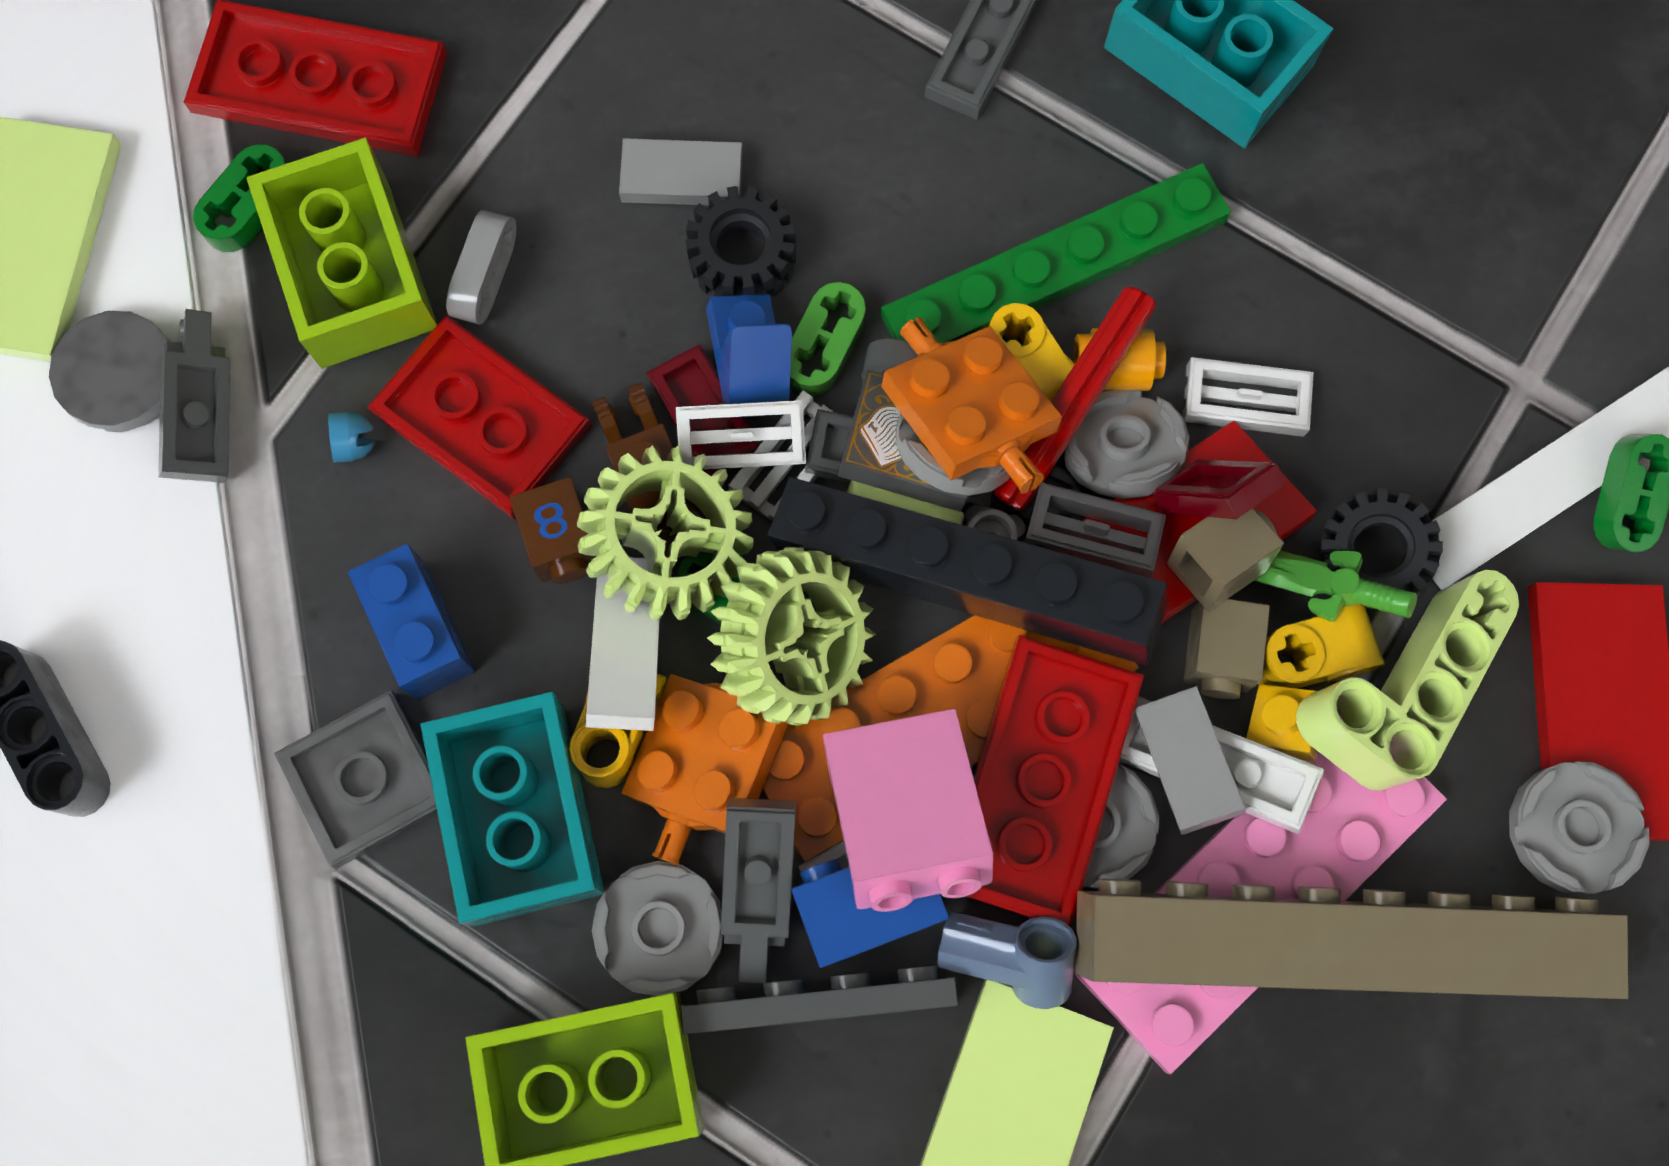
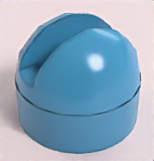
(344, 436)

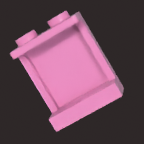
(908, 811)

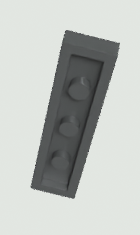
(788, 1002)

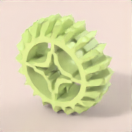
(715, 535)
(775, 623)

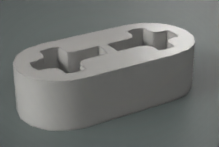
(481, 267)

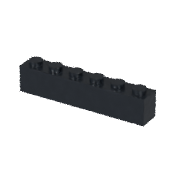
(975, 570)

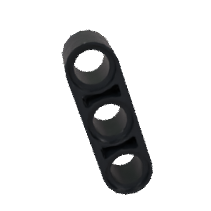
(61, 748)

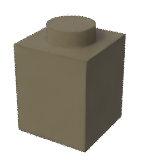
(1224, 555)
(1226, 648)

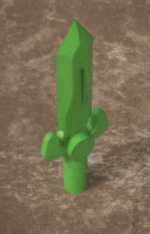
(1346, 587)

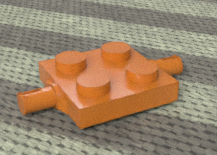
(971, 403)
(698, 759)

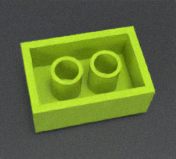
(341, 253)
(585, 1085)

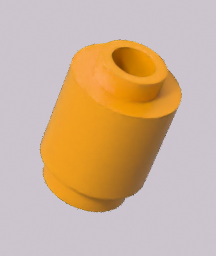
(1140, 365)

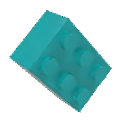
(1220, 56)
(511, 810)

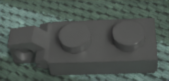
(194, 404)
(757, 880)

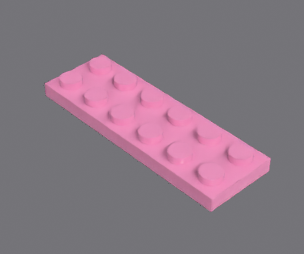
(1338, 847)

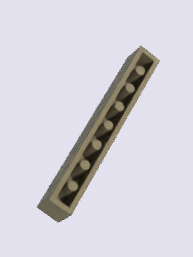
(1350, 944)

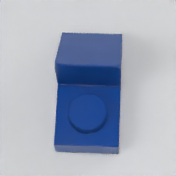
(749, 349)

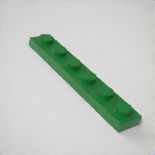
(1066, 257)

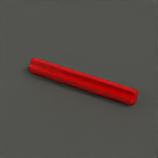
(1085, 385)

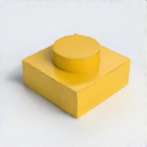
(1275, 722)

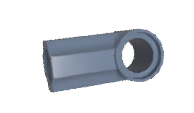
(1030, 958)

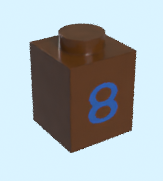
(550, 530)

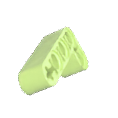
(1423, 693)

